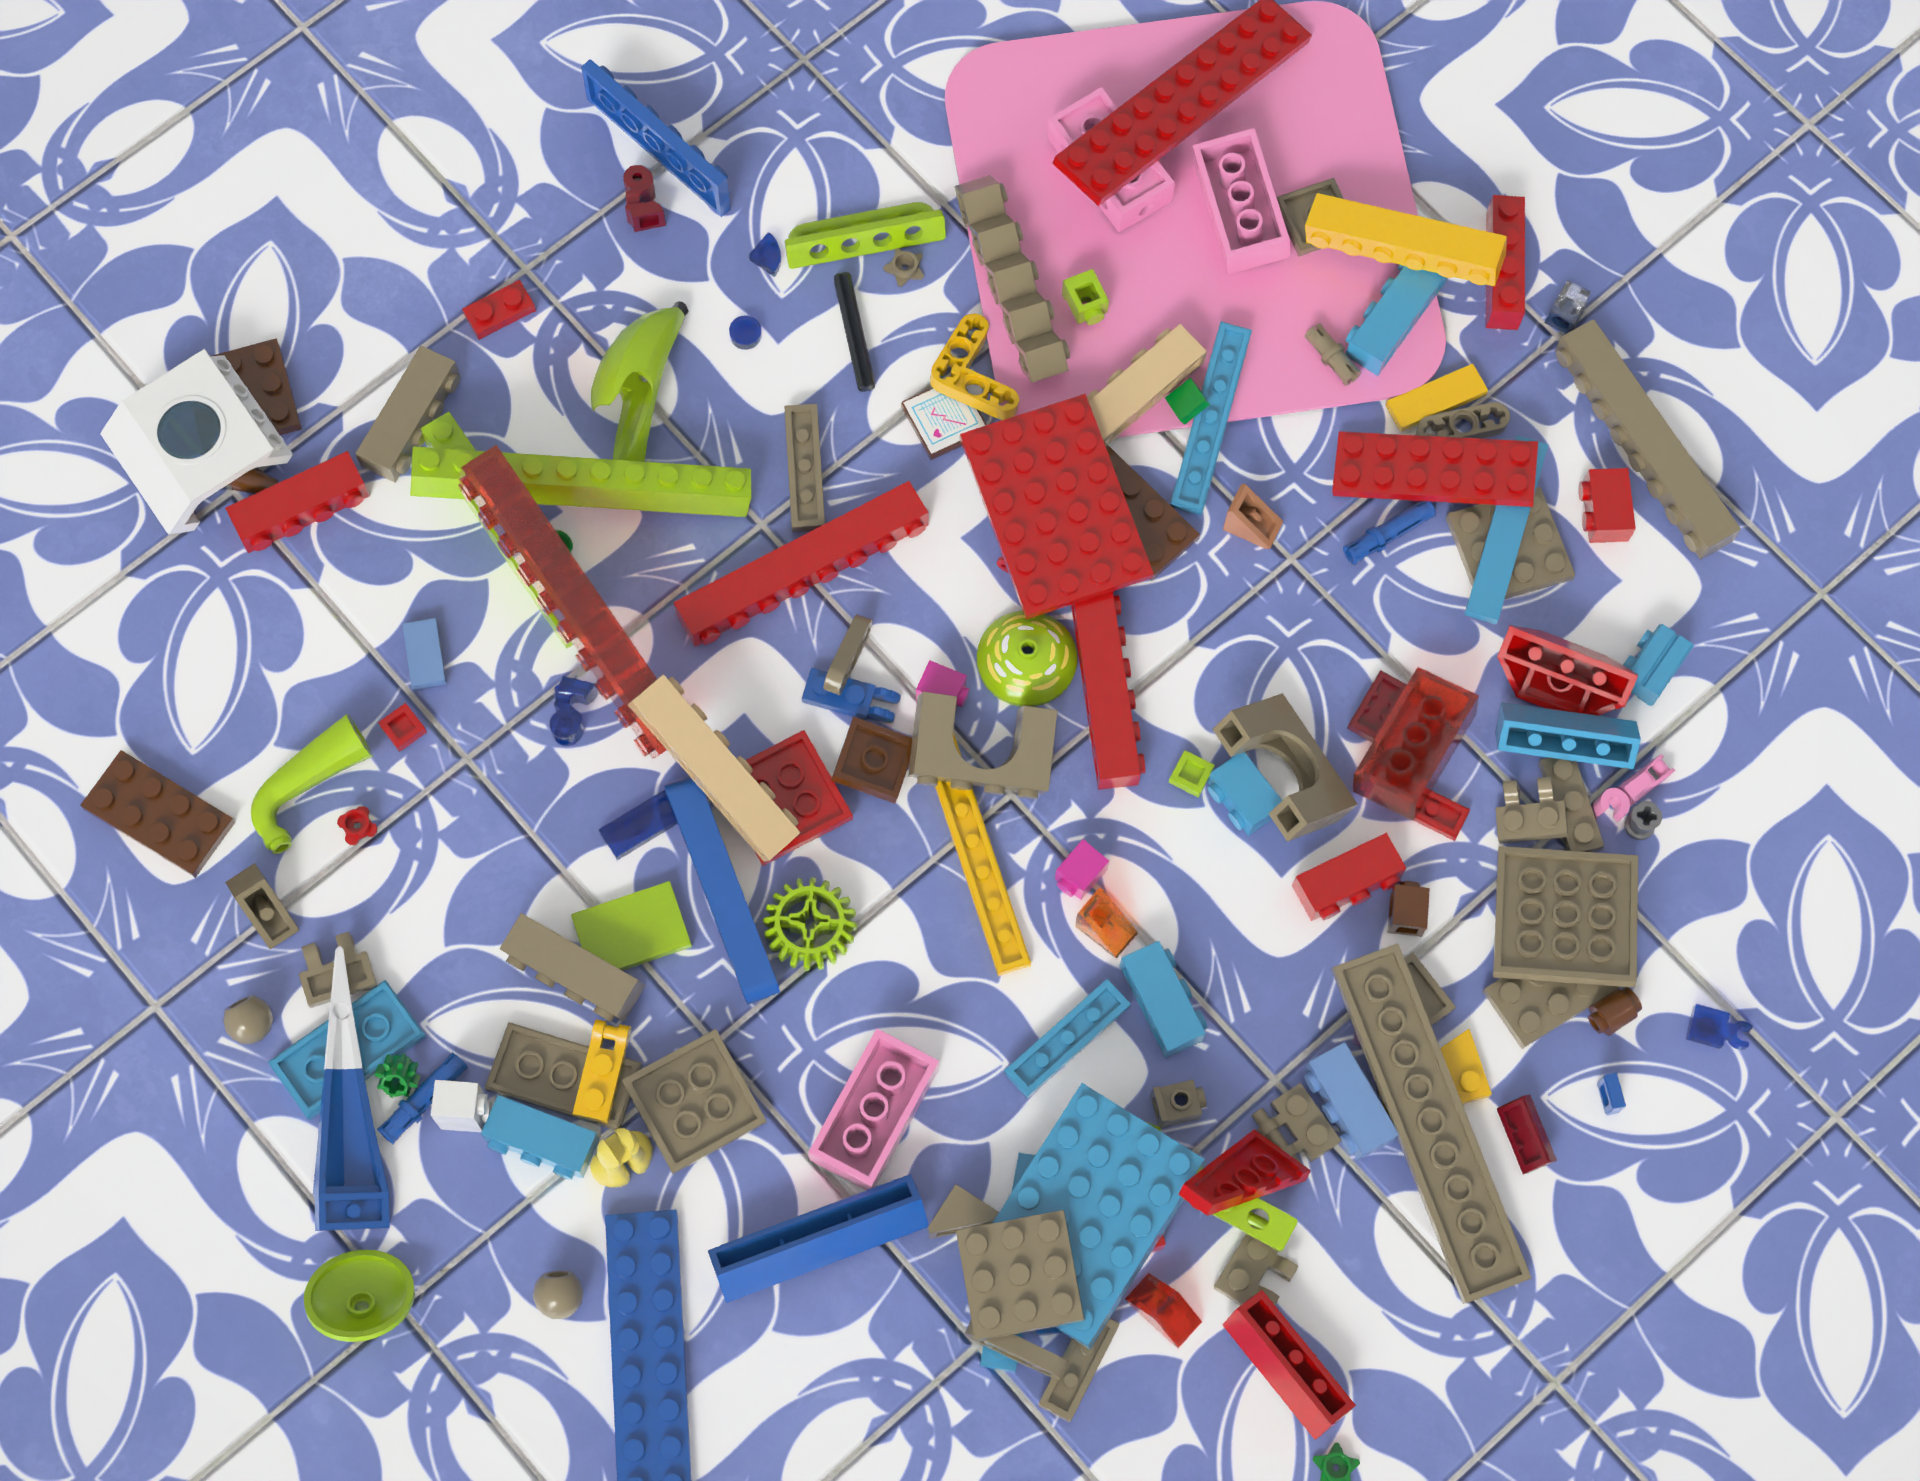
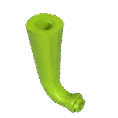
(324, 757)

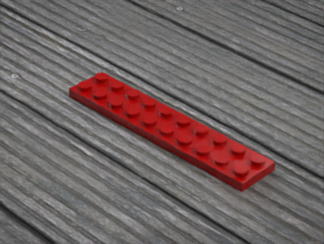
(1181, 100)

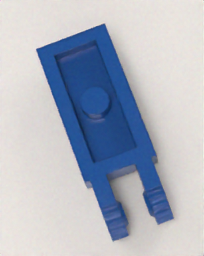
(853, 701)

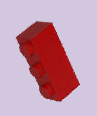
(1349, 878)

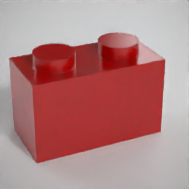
(1607, 505)

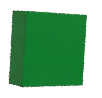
(1187, 401)

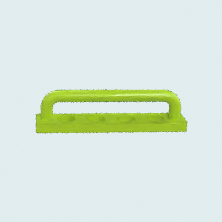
(863, 227)
(1272, 1232)

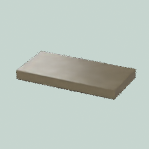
(549, 1072)

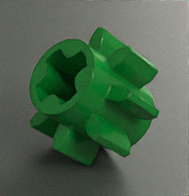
(397, 1075)

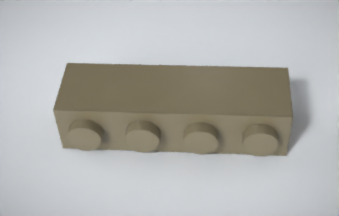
(411, 405)
(571, 967)

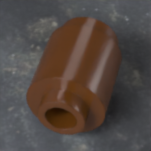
(1614, 1011)

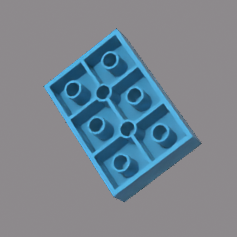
(1117, 1195)

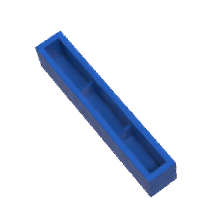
(818, 1238)

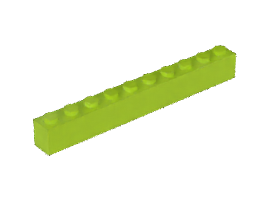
(596, 482)

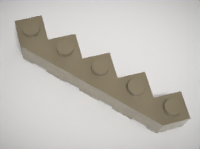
(1012, 278)

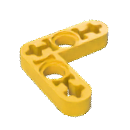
(962, 376)

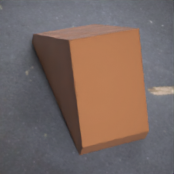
(1252, 519)

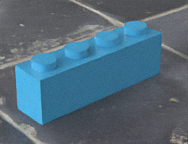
(1392, 317)
(1567, 735)

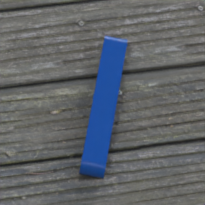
(722, 890)

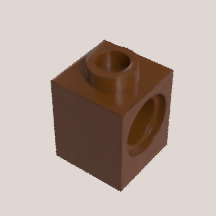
(1408, 909)

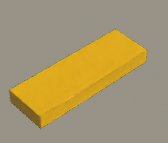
(1436, 397)

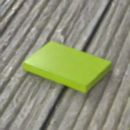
(633, 927)

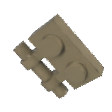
(1303, 1121)

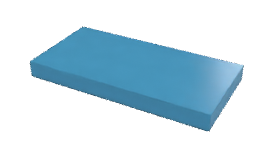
(381, 1029)

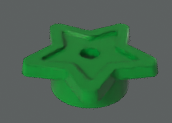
(1337, 1457)

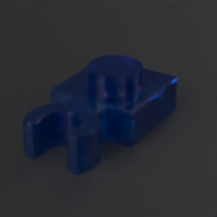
(1712, 1027)

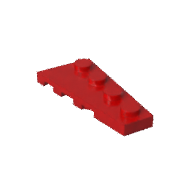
(1242, 1174)

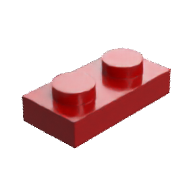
(499, 309)

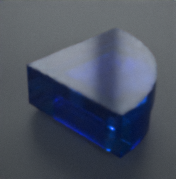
(767, 255)

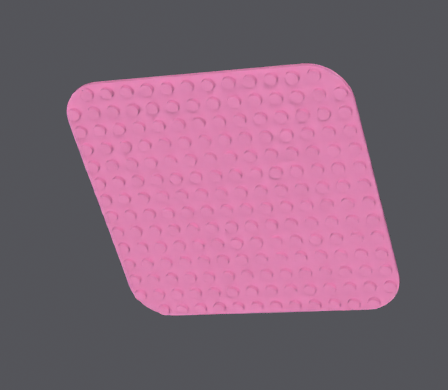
(1315, 121)

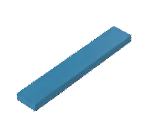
(1210, 424)
(1500, 554)

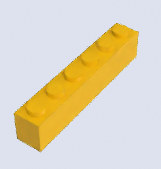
(1405, 239)

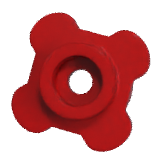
(354, 816)

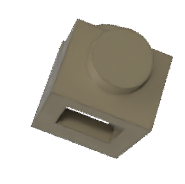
(1170, 1113)

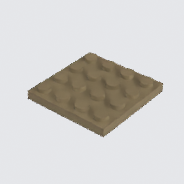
(1566, 916)

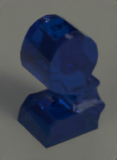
(567, 723)

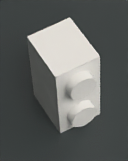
(460, 1106)

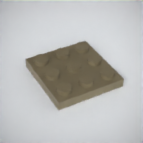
(1541, 553)
(694, 1101)
(1020, 1275)

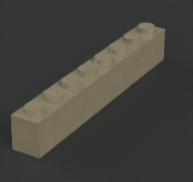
(1647, 440)

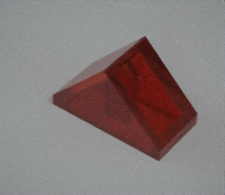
(1164, 1309)

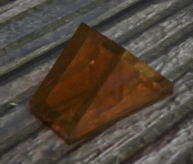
(1105, 924)

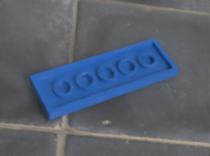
(656, 138)

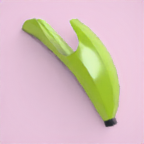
(635, 354)

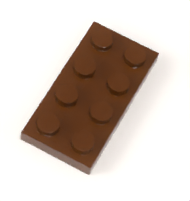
(1159, 525)
(157, 813)

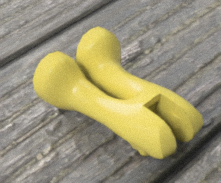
(617, 1149)

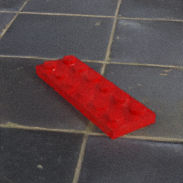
(1435, 469)

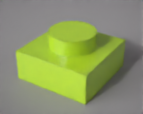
(1191, 773)

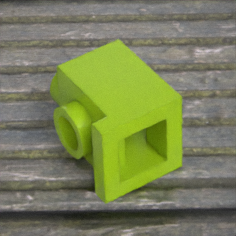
(1085, 288)

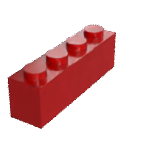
(1507, 298)
(298, 502)
(1288, 1364)

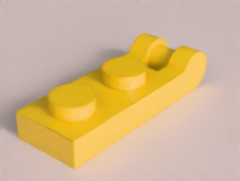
(601, 1072)

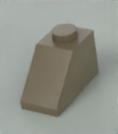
(262, 906)

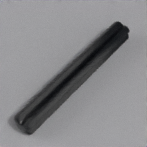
(854, 331)

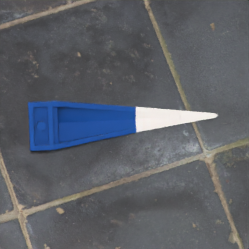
(348, 1165)

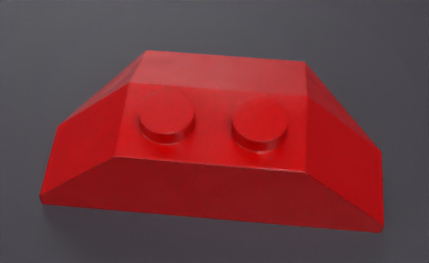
(1562, 673)

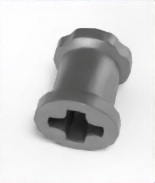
(1634, 825)

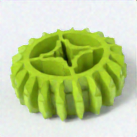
(794, 922)

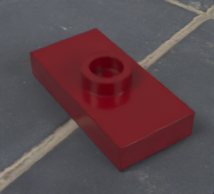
(1376, 706)
(1526, 1134)

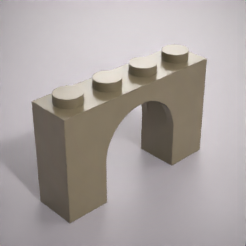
(1277, 728)
(937, 759)

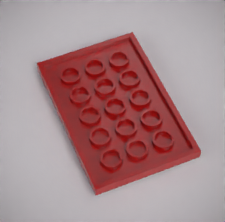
(1056, 506)

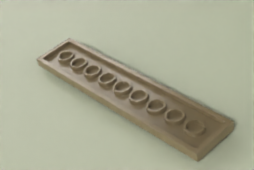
(1431, 1124)

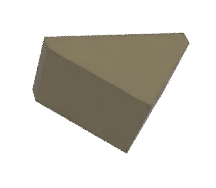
(959, 1212)

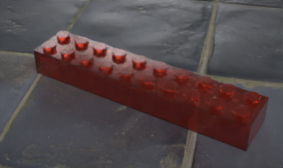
(560, 587)

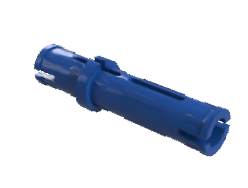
(1379, 537)
(417, 1103)

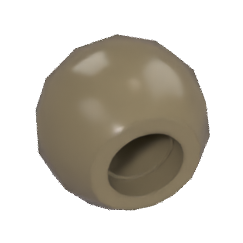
(248, 1020)
(558, 1294)

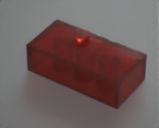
(1415, 743)

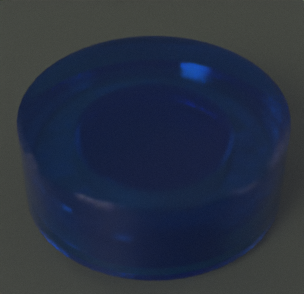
(745, 332)

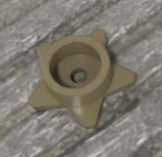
(905, 258)

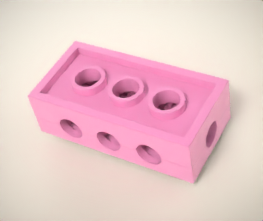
(1139, 197)

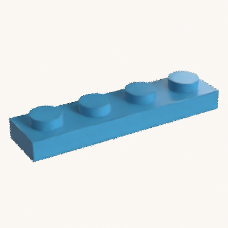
(1067, 1038)

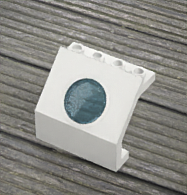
(191, 437)

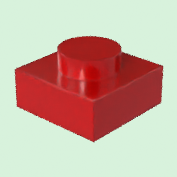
(402, 727)

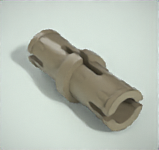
(1332, 354)

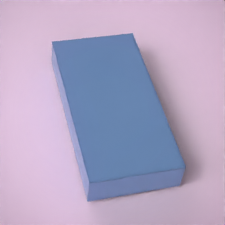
(424, 654)

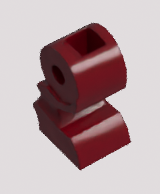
(640, 206)

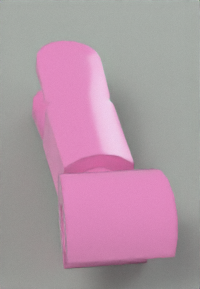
(1632, 789)

